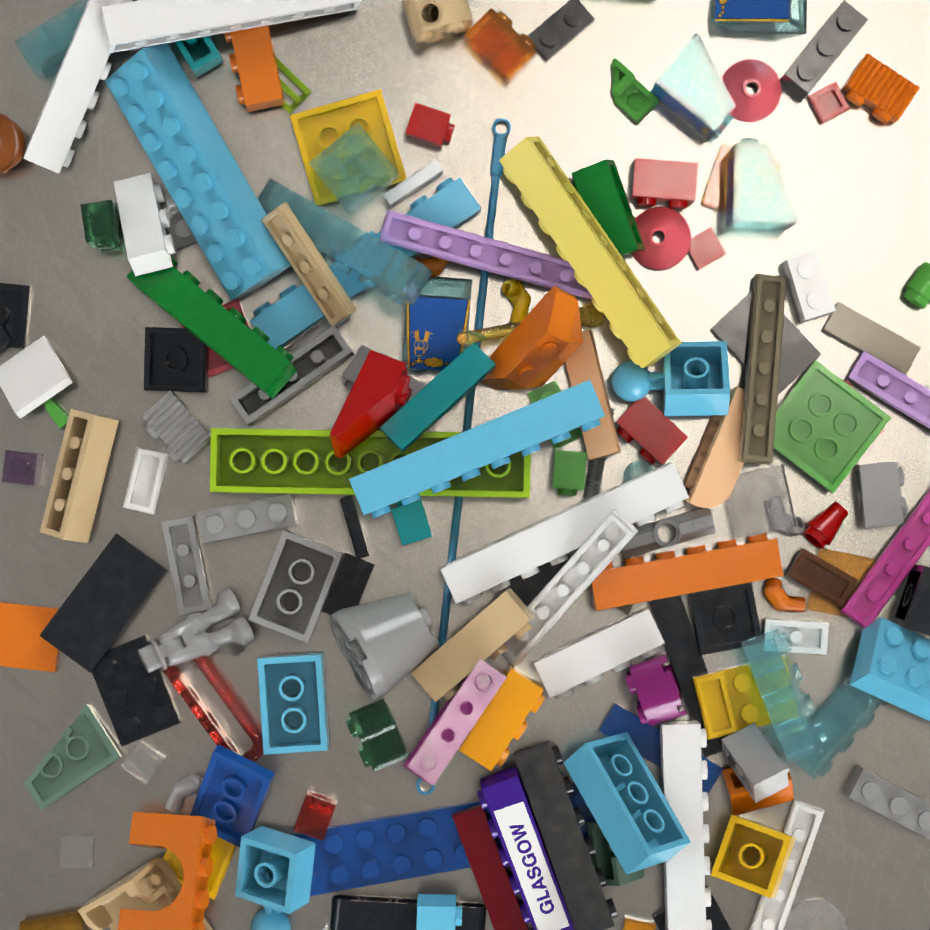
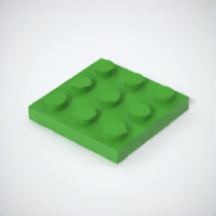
(826, 426)

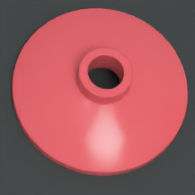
(758, 105)
(676, 241)

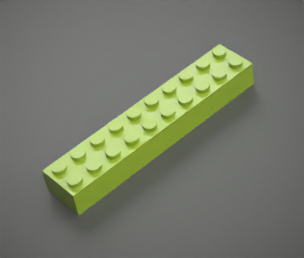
(306, 464)

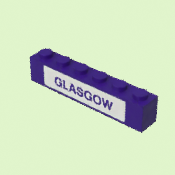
(524, 851)

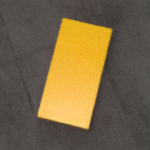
(715, 704)

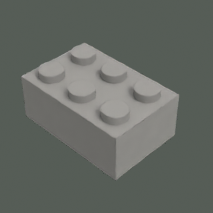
(296, 586)

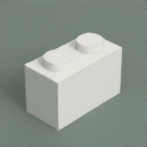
(808, 286)

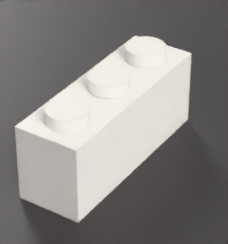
(144, 224)

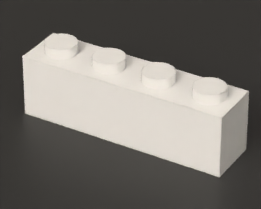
(599, 652)

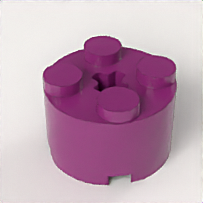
(656, 690)

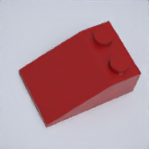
(371, 402)

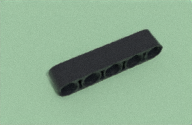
(388, 913)

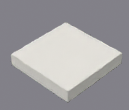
(33, 377)

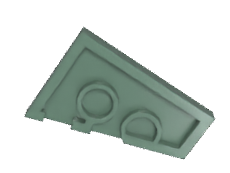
(76, 758)

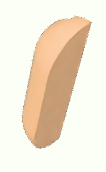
(716, 460)

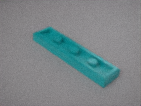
(437, 397)

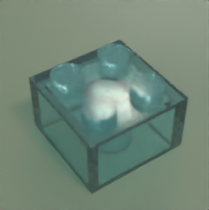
(354, 169)

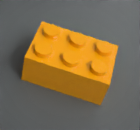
(503, 719)

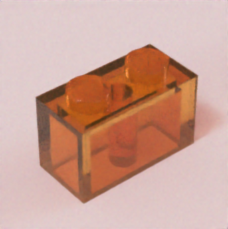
(500, 44)

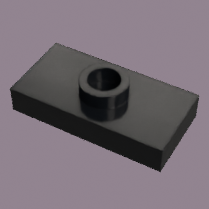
(348, 584)

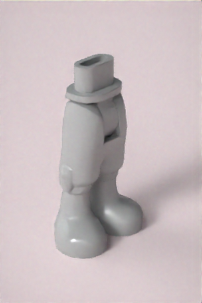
(189, 637)

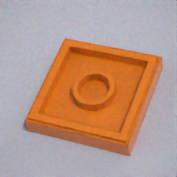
(21, 640)

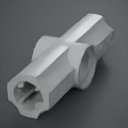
(686, 525)

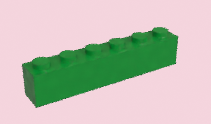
(217, 327)

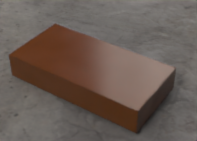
(821, 577)

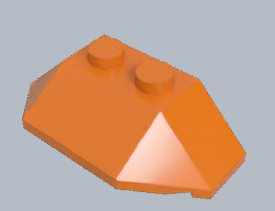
(538, 344)

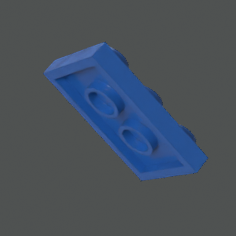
(232, 794)

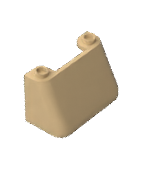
(144, 889)

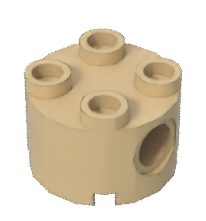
(428, 26)

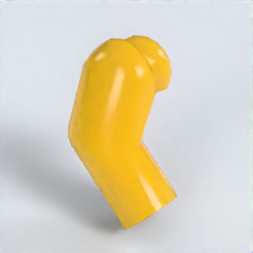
(518, 297)

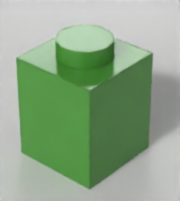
(568, 471)

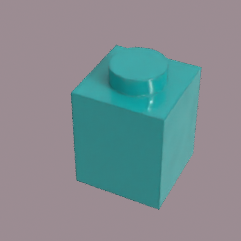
(411, 522)

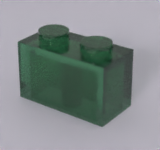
(102, 226)

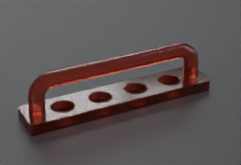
(204, 715)

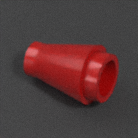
(824, 527)

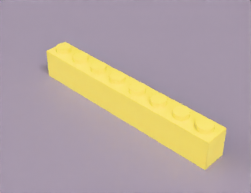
(589, 252)

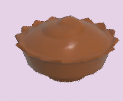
(11, 143)

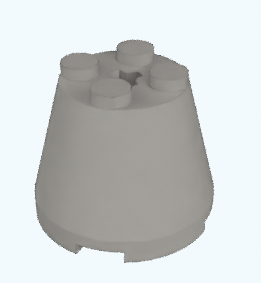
(383, 641)

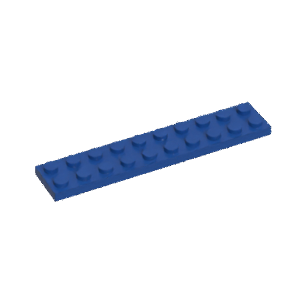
(397, 847)

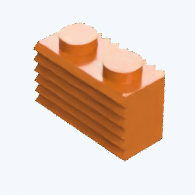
(879, 89)

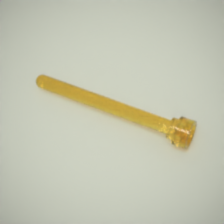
(588, 315)

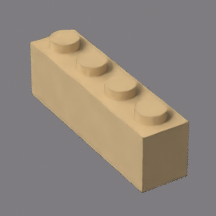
(79, 476)
(477, 640)

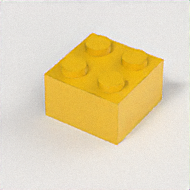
(753, 856)

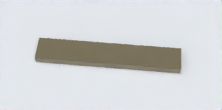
(762, 369)

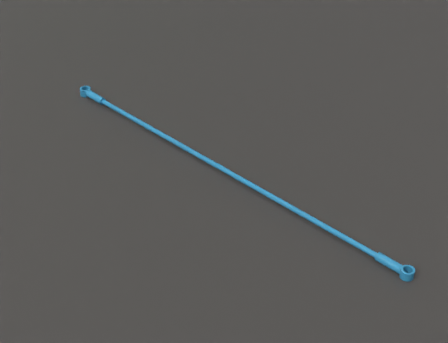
(496, 171)

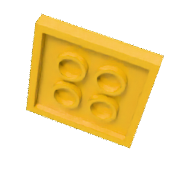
(323, 125)

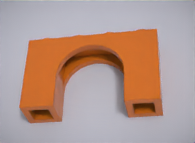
(192, 843)

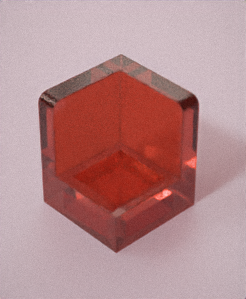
(315, 815)

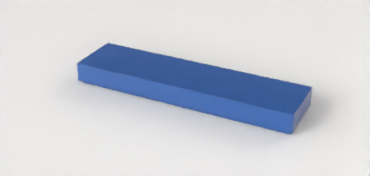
(647, 740)

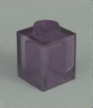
(23, 467)

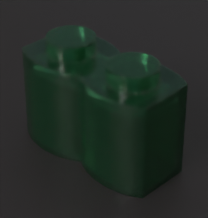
(378, 735)

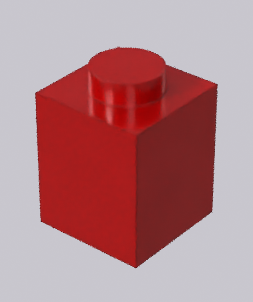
(430, 126)

